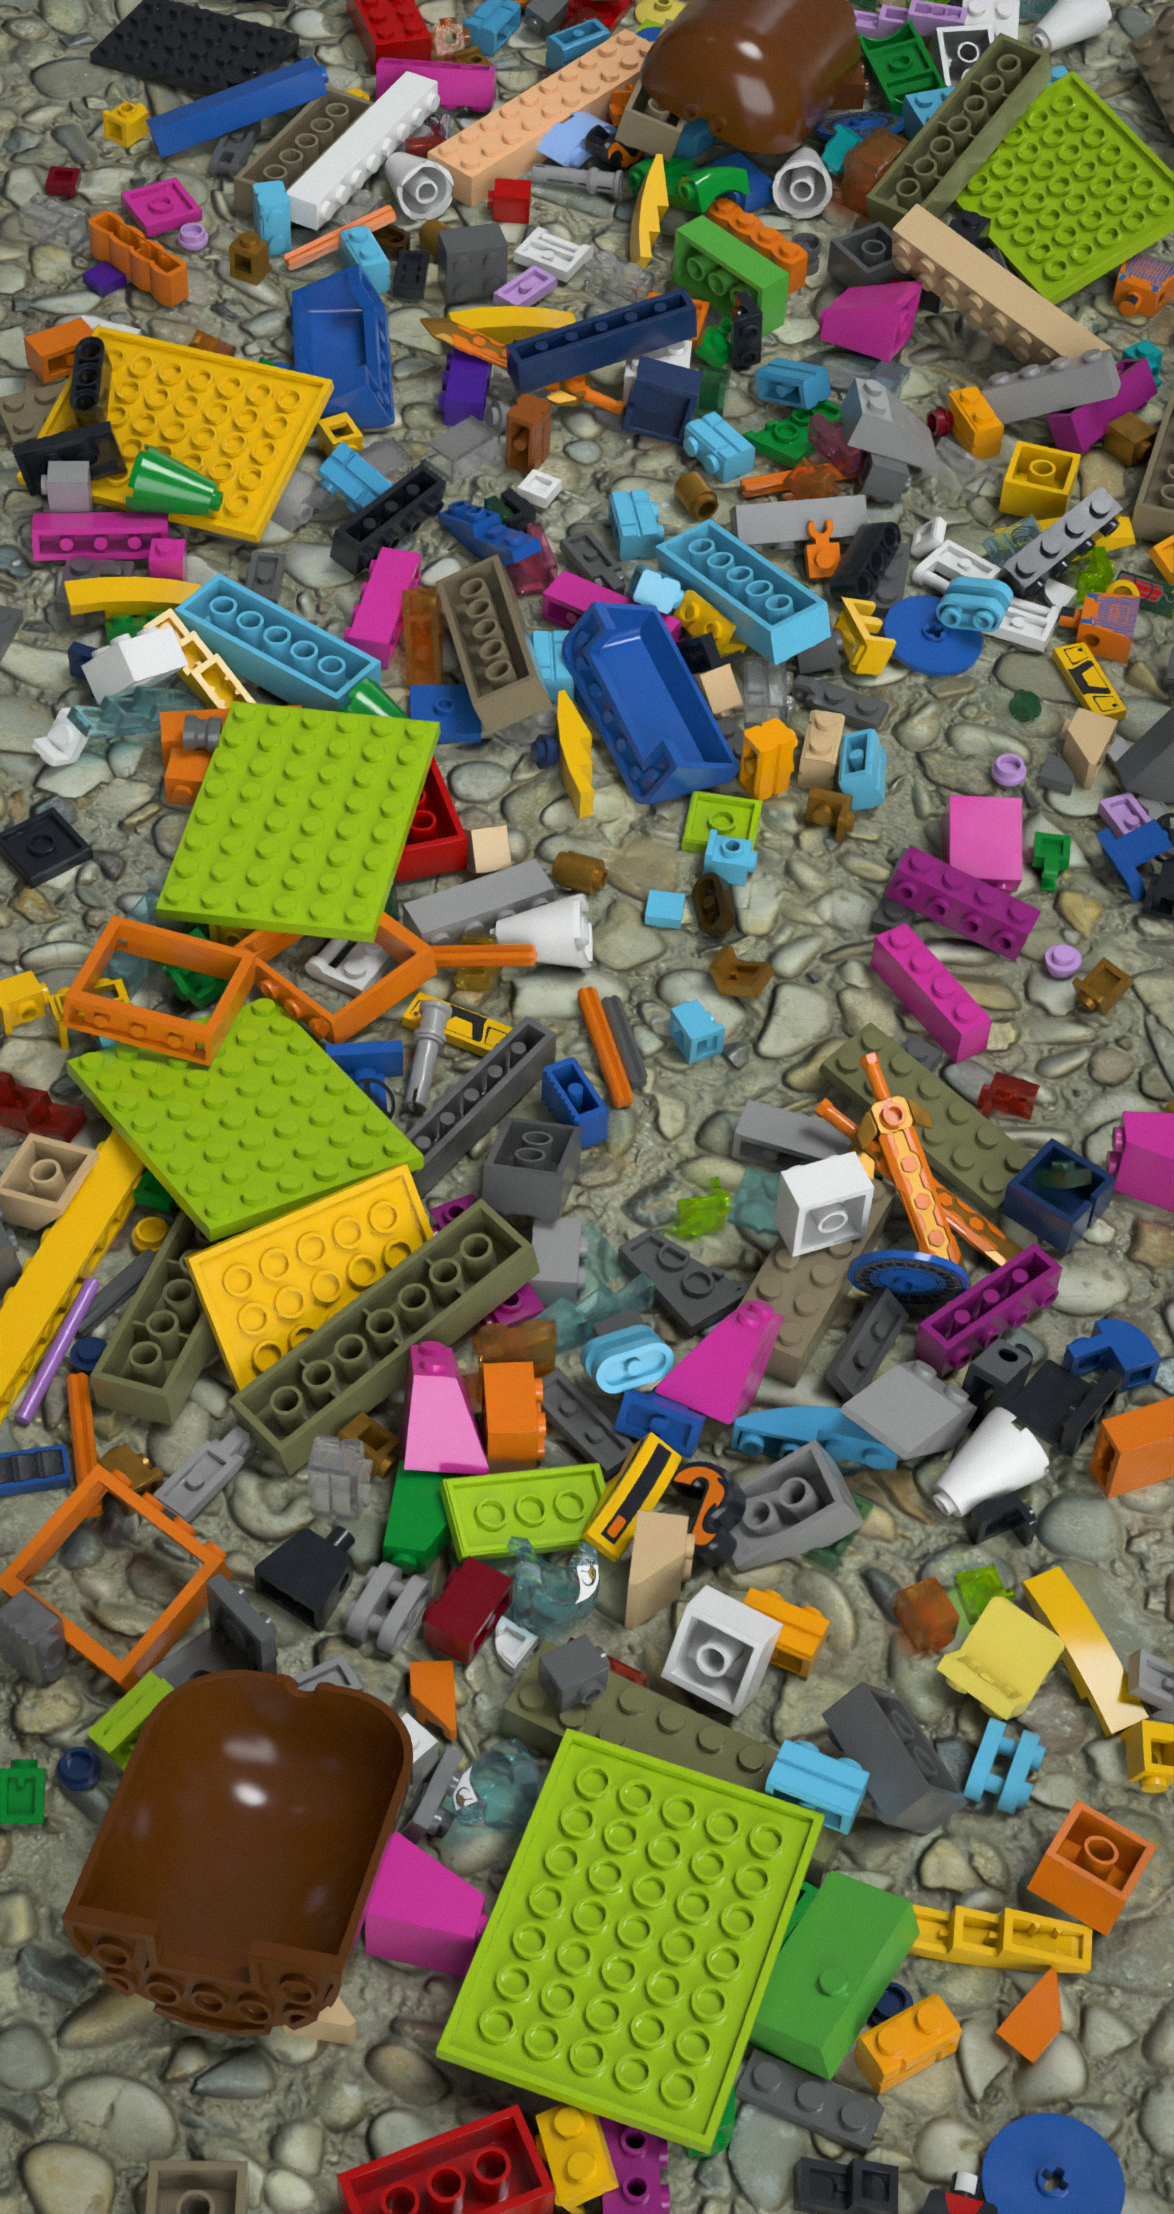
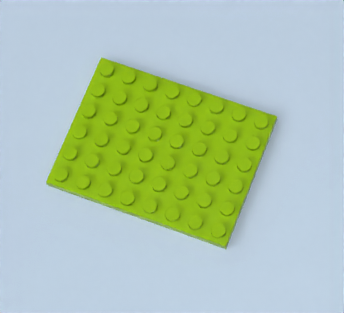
(1070, 191)
(300, 822)
(253, 1129)
(633, 1940)

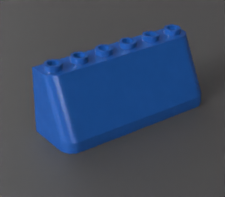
(345, 338)
(646, 703)

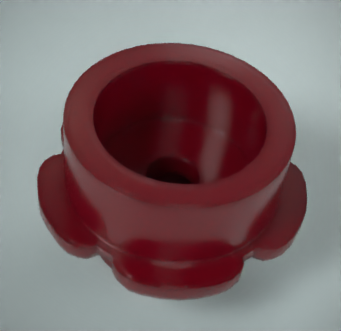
(939, 421)

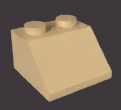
(43, 1180)
(658, 1564)

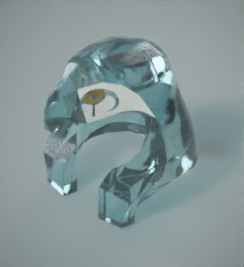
(551, 1593)
(498, 1789)

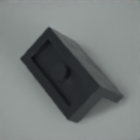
(702, 653)

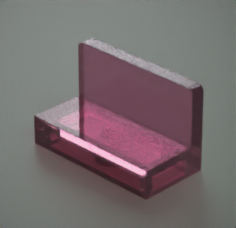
(831, 443)
(537, 571)

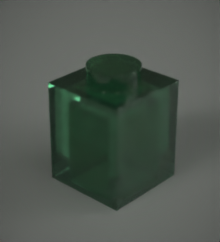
(713, 391)

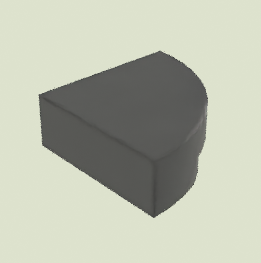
(609, 419)
(1056, 774)

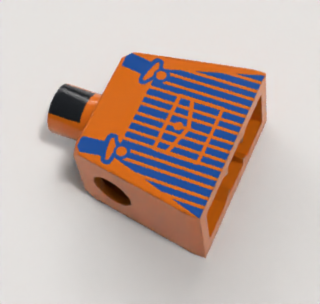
(1143, 286)
(1104, 623)

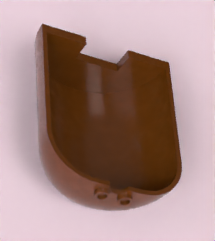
(754, 67)
(243, 1850)

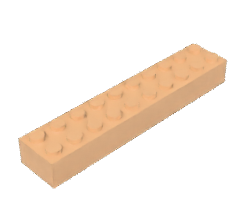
(507, 138)

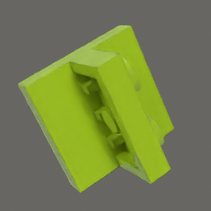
(122, 1724)

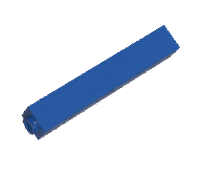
(238, 106)

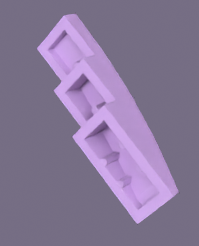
(923, 14)

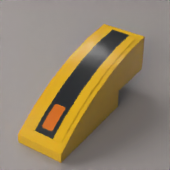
(635, 1488)

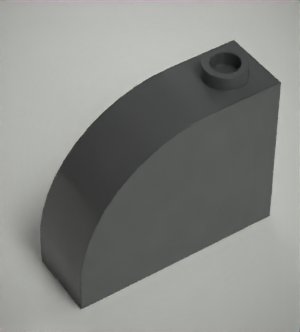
(1150, 762)

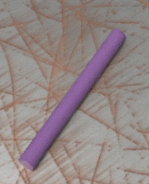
(57, 1351)

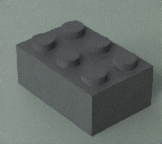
(532, 1168)
(905, 1771)

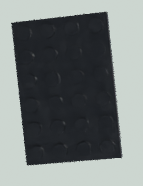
(192, 47)

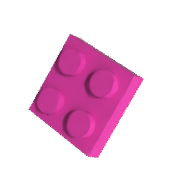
(161, 206)

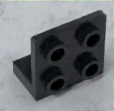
(1064, 1406)

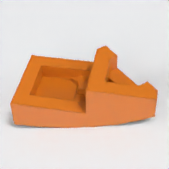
(618, 103)
(434, 1694)
(1035, 2019)

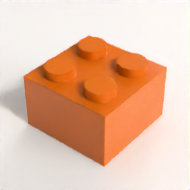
(512, 1417)
(1091, 1867)

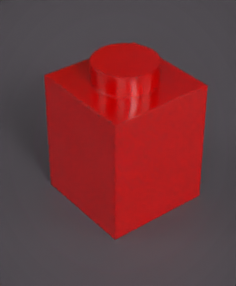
(510, 200)

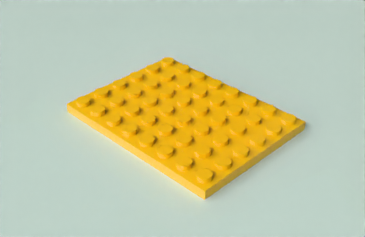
(211, 412)

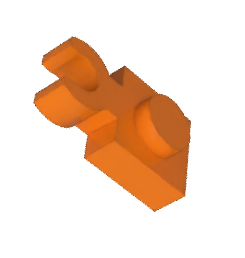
(821, 556)

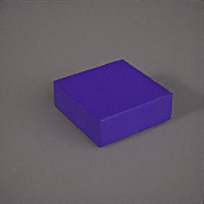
(104, 278)

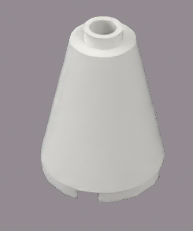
(1070, 23)
(419, 185)
(802, 185)
(555, 929)
(990, 1465)

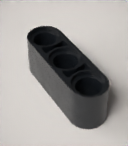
(90, 382)
(865, 561)

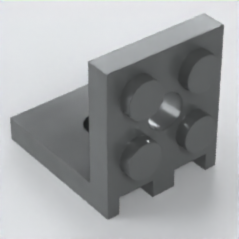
(234, 1641)

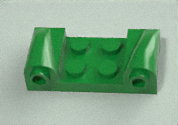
(899, 66)
(689, 186)

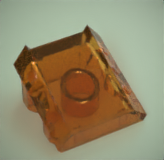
(531, 1341)

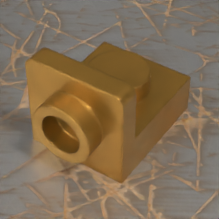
(831, 810)

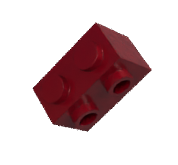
(467, 1610)

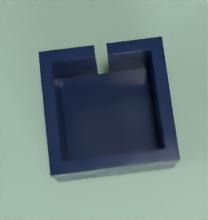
(661, 400)
(1057, 1213)

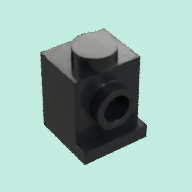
(1160, 893)

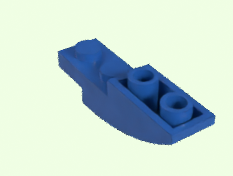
(484, 534)

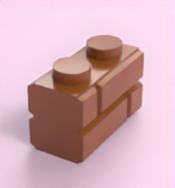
(528, 433)

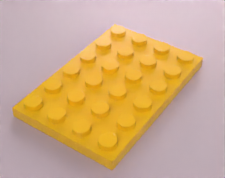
(304, 1267)

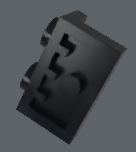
(745, 332)

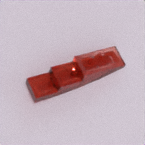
(33, 1112)

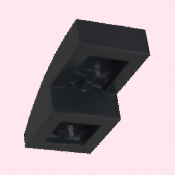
(846, 2189)

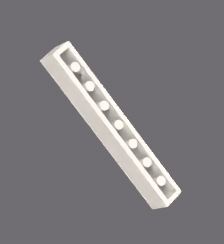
(362, 150)

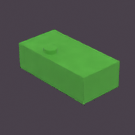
(719, 265)
(833, 1973)

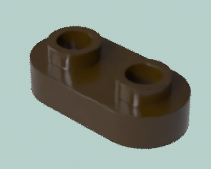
(392, 239)
(713, 905)

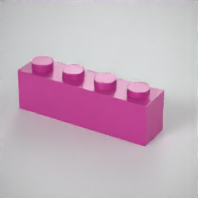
(457, 82)
(96, 535)
(572, 595)
(379, 616)
(931, 993)

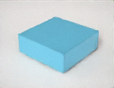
(664, 909)

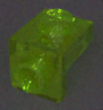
(1098, 574)
(703, 1213)
(977, 1588)

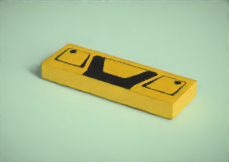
(1088, 680)
(464, 1028)

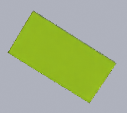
(536, 1504)

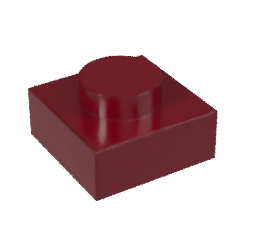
(63, 181)

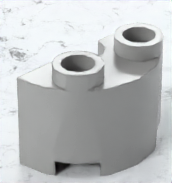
(299, 499)

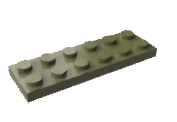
(962, 1143)

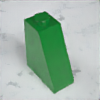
(417, 1520)

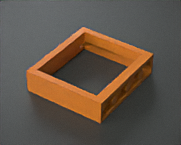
(416, 968)
(152, 1028)
(172, 1621)

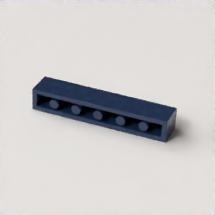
(601, 340)

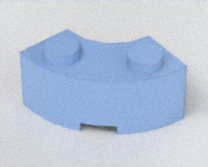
(566, 141)

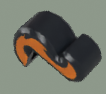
(610, 151)
(718, 1511)

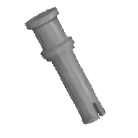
(591, 180)
(428, 1041)

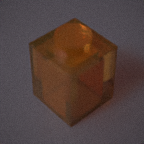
(926, 1615)

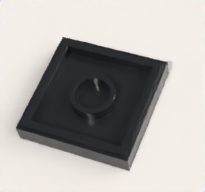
(43, 847)

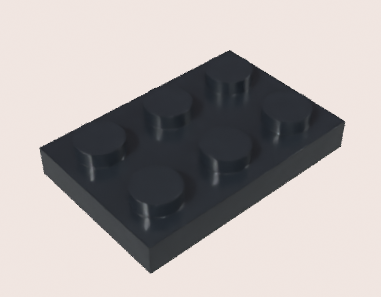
(90, 443)

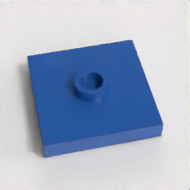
(450, 707)

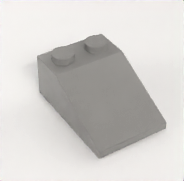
(958, 48)
(885, 426)
(912, 1410)
(794, 1508)

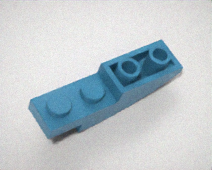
(786, 1429)

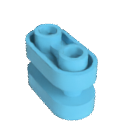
(974, 604)
(626, 1359)
(1026, 1755)

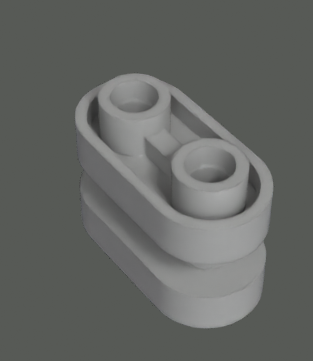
(379, 1589)

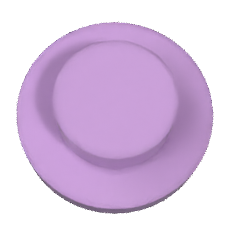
(192, 236)
(1008, 770)
(1062, 961)

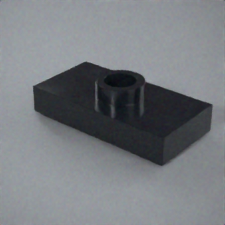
(411, 274)

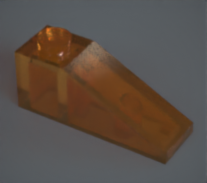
(423, 636)

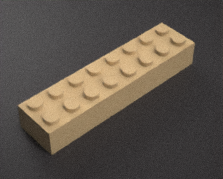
(986, 292)

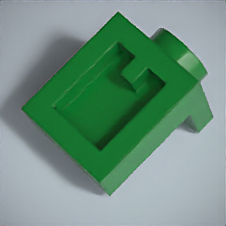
(23, 1792)

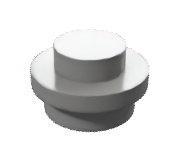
(497, 416)

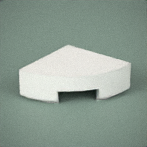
(1059, 594)
(513, 1644)

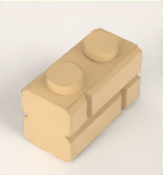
(821, 750)

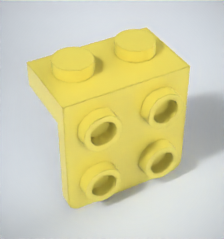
(1003, 1659)

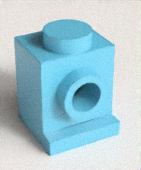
(730, 858)
(695, 1031)

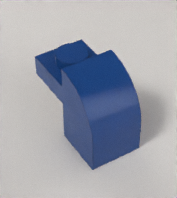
(1114, 1347)

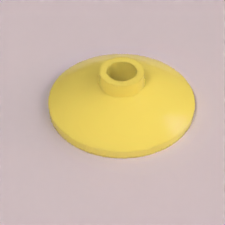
(658, 10)

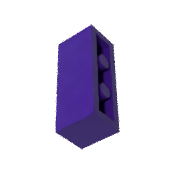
(465, 387)

